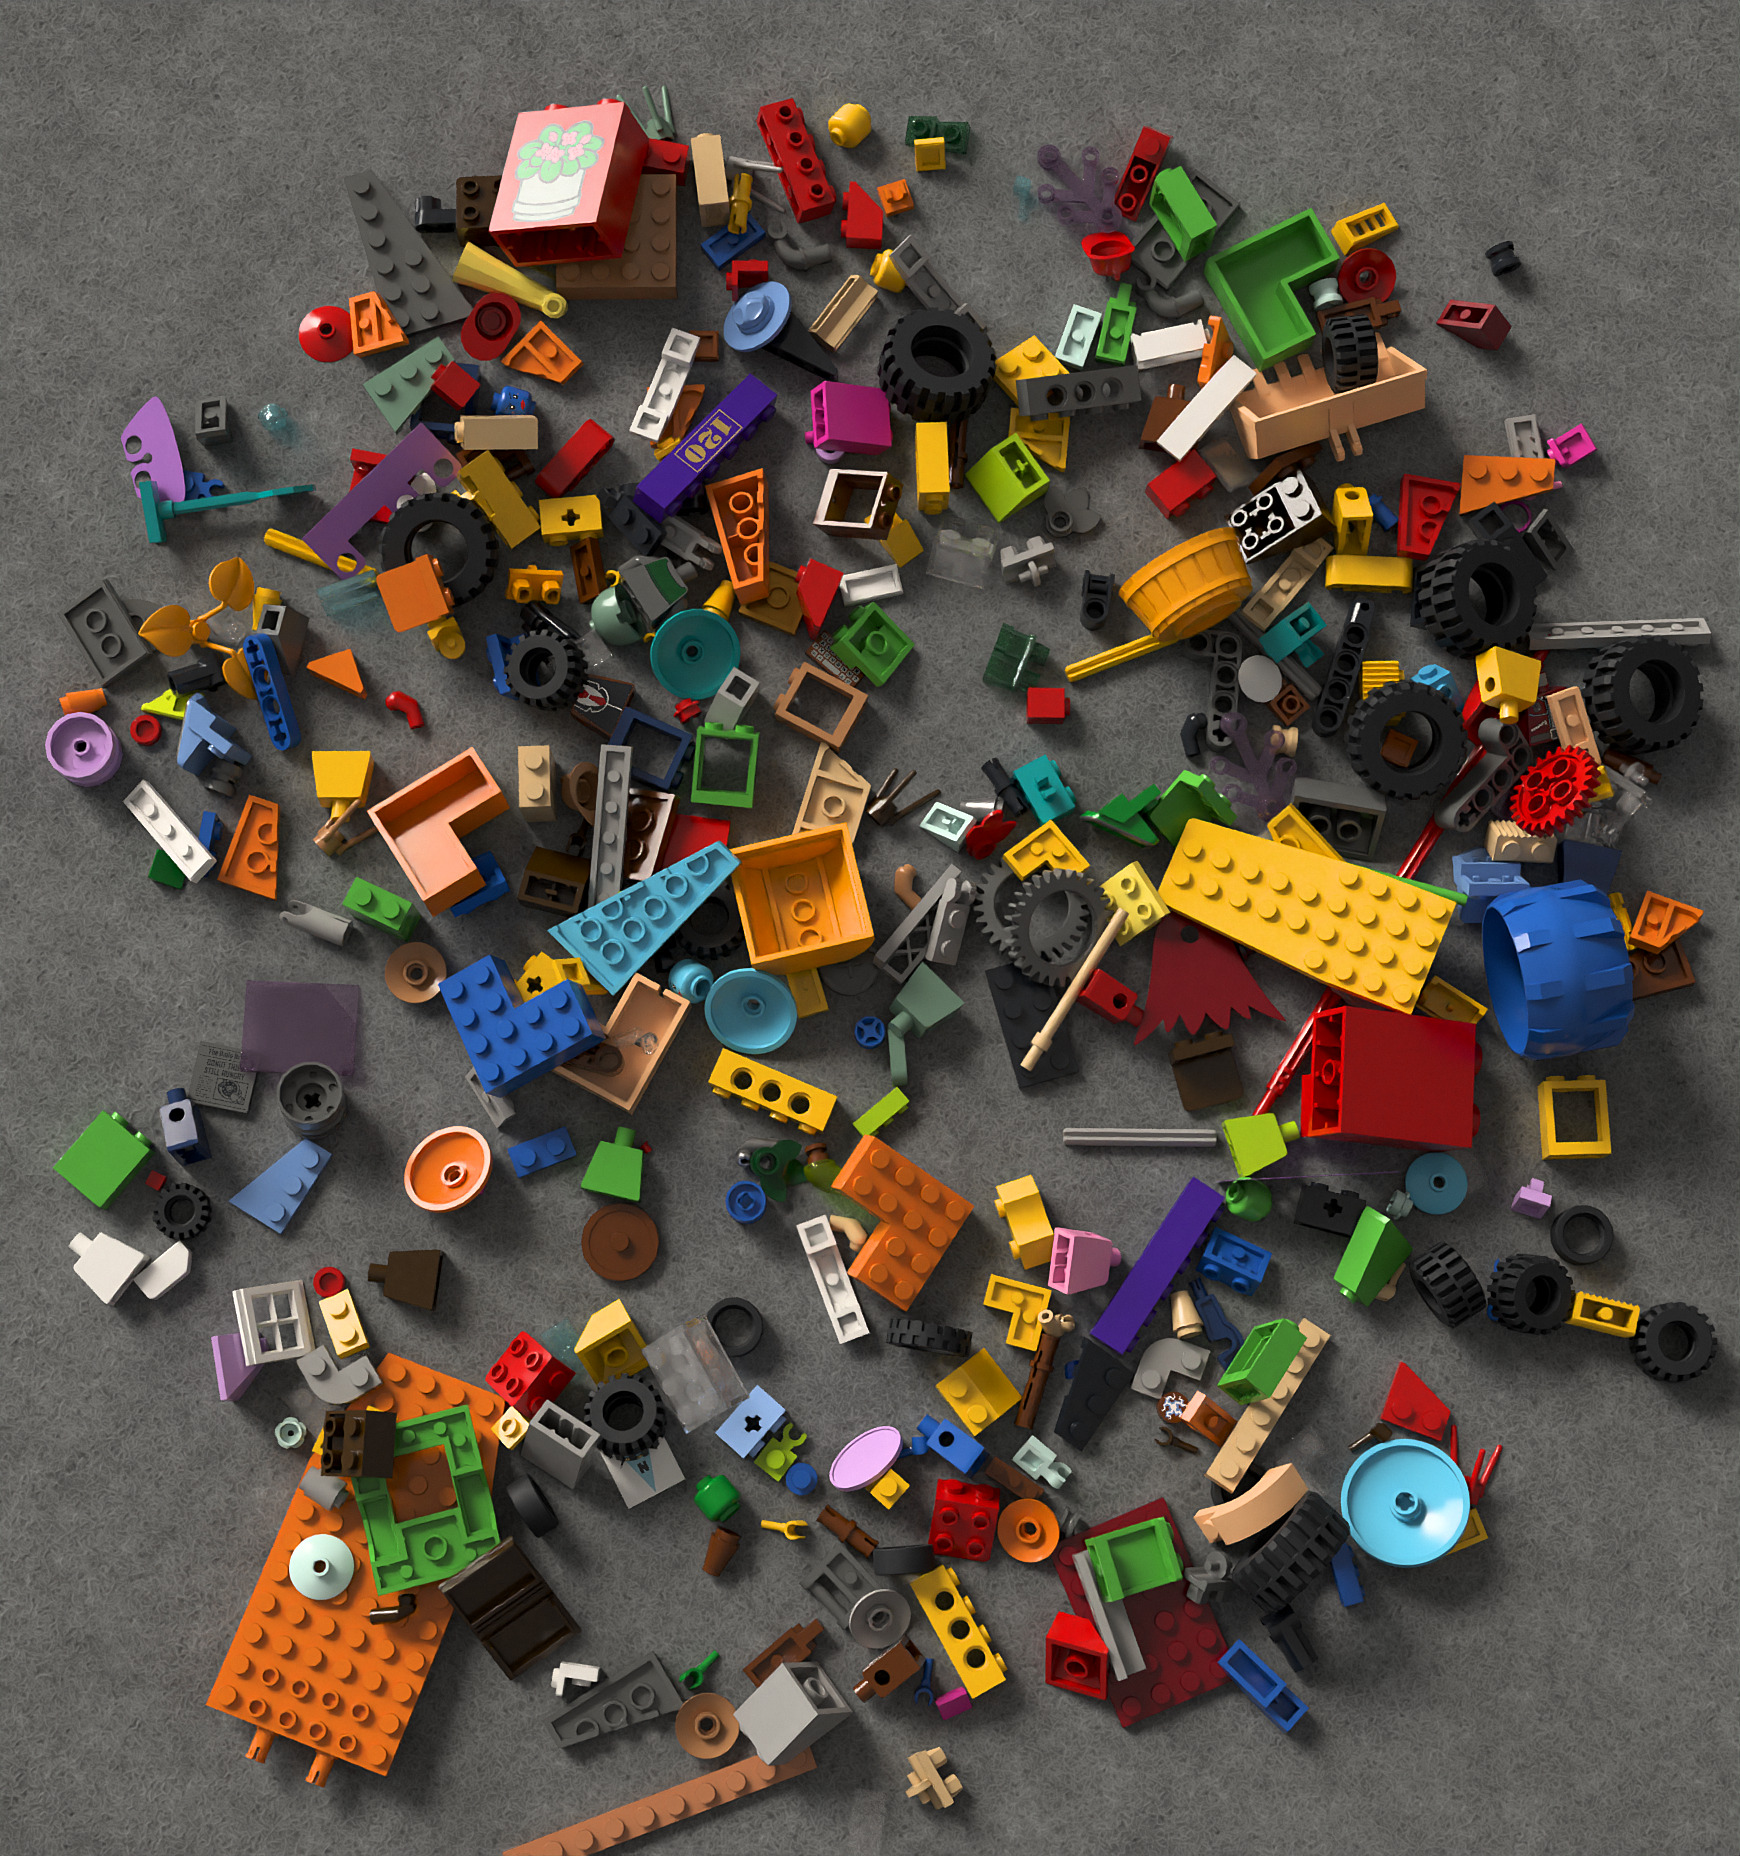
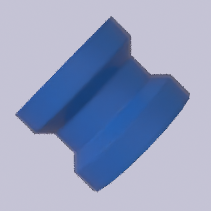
(872, 1028)

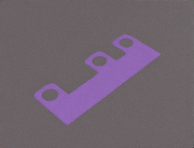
(378, 488)

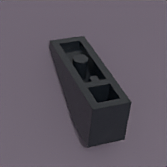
(800, 349)

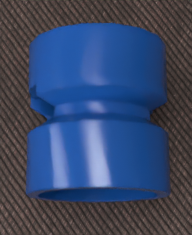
(746, 1202)

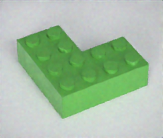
(1258, 285)

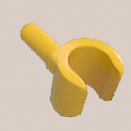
(787, 1528)

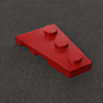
(1422, 512)

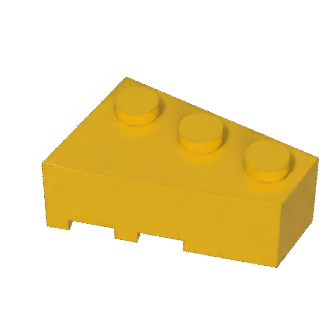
(499, 499)

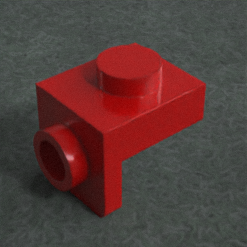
(746, 275)

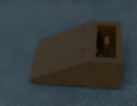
(1281, 518)

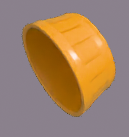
(1190, 586)

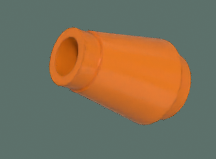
(83, 701)

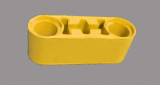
(1369, 573)

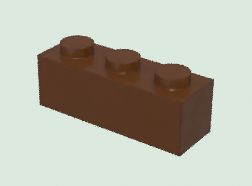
(1013, 1480)

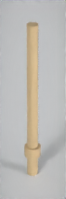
(1042, 1041)

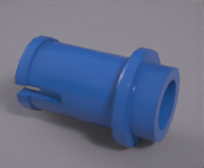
(1382, 513)

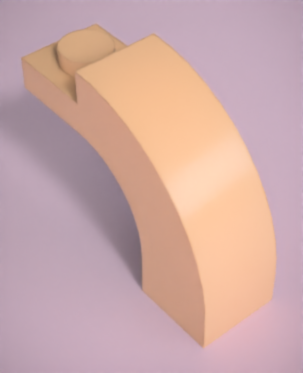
(1255, 1509)

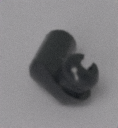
(1189, 731)

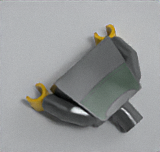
(655, 587)

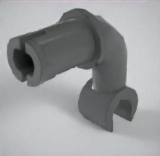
(799, 258)
(1169, 307)

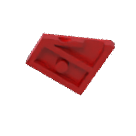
(1414, 1405)

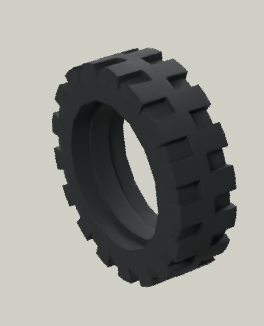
(929, 1337)

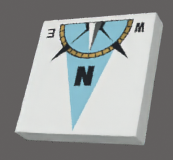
(646, 1475)

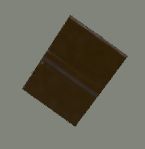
(510, 1608)

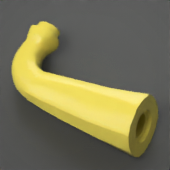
(488, 274)

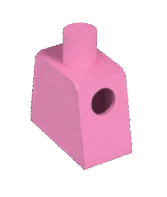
(1080, 1260)

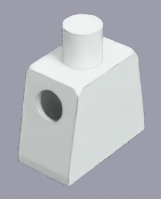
(107, 1265)

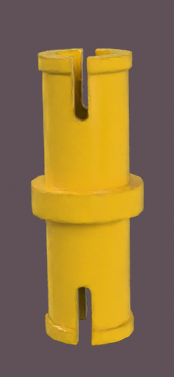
(740, 203)

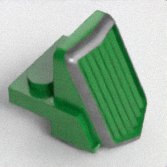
(1122, 820)

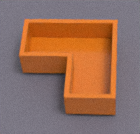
(429, 819)
(915, 1219)

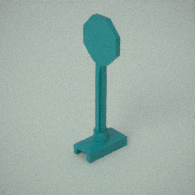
(156, 511)

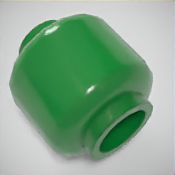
(717, 1498)

